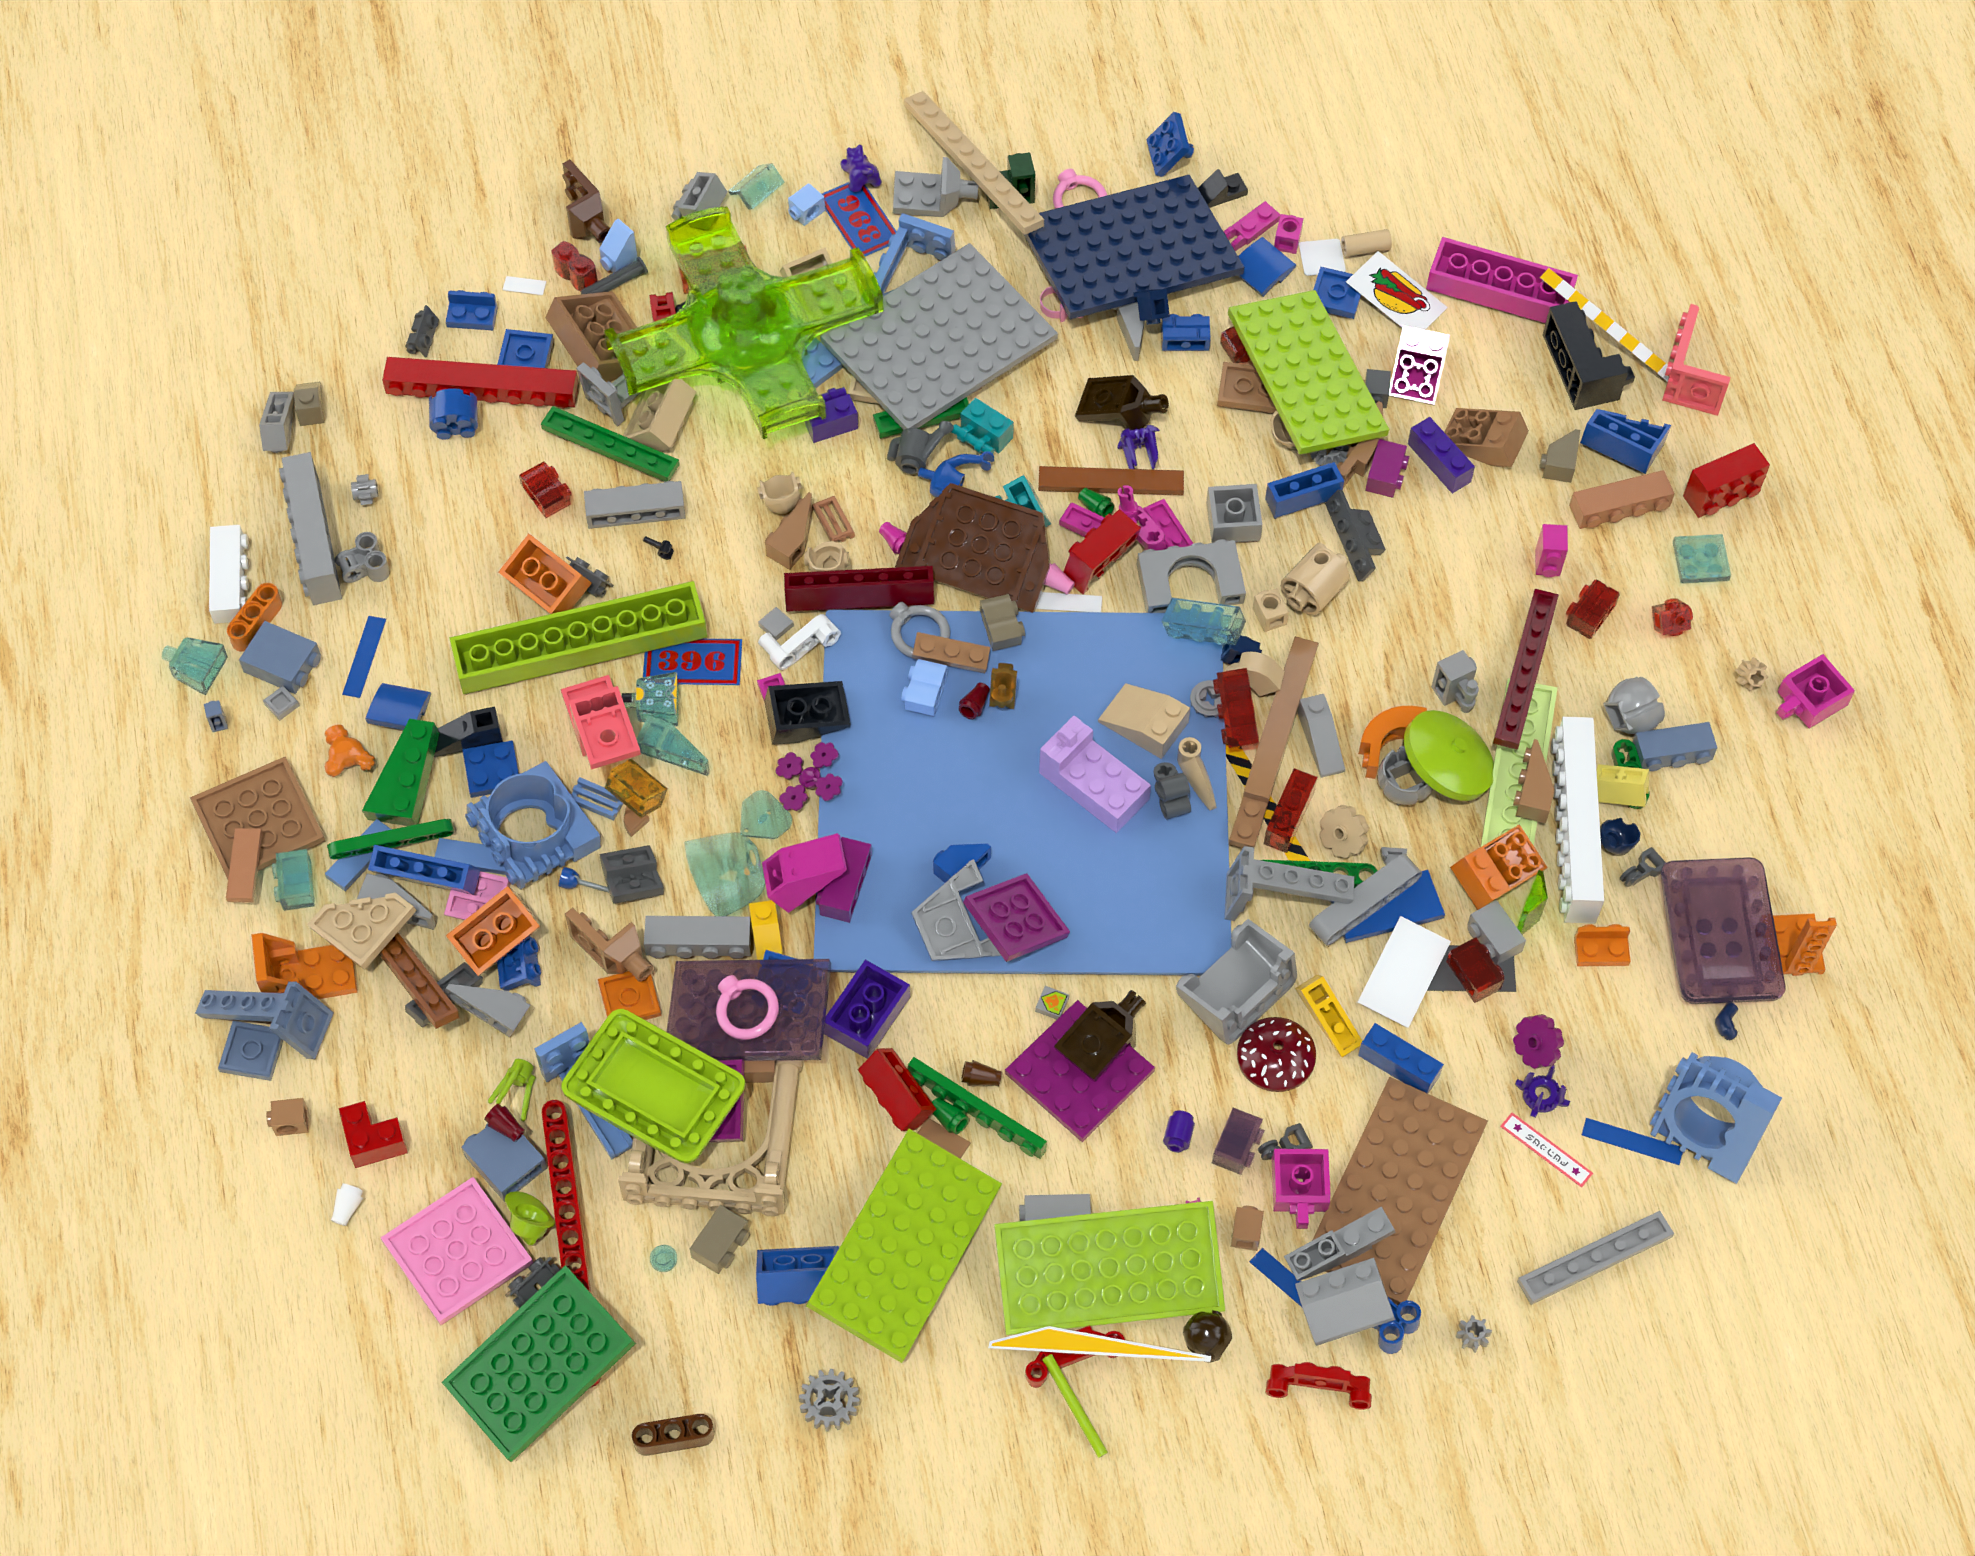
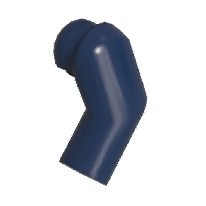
(1724, 1021)

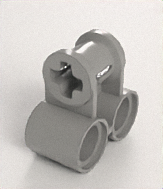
(363, 561)

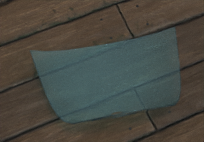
(719, 871)

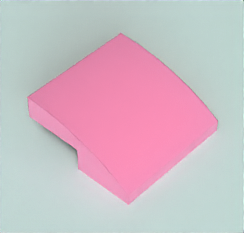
(463, 905)

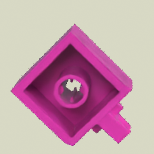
(1814, 692)
(1297, 1196)

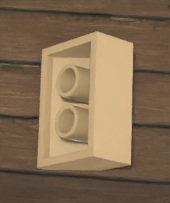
(660, 414)

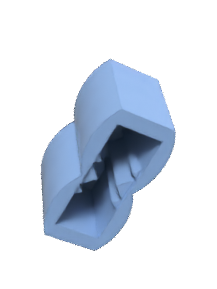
(925, 687)

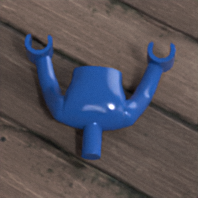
(948, 474)

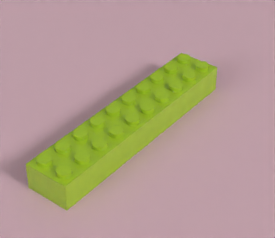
(578, 637)

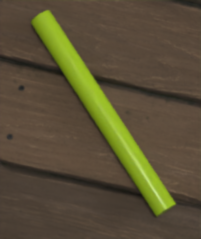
(1075, 1406)

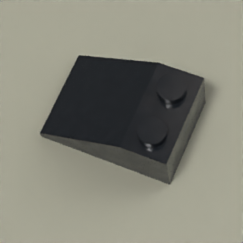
(805, 711)

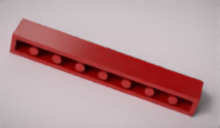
(485, 381)

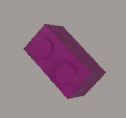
(1386, 468)

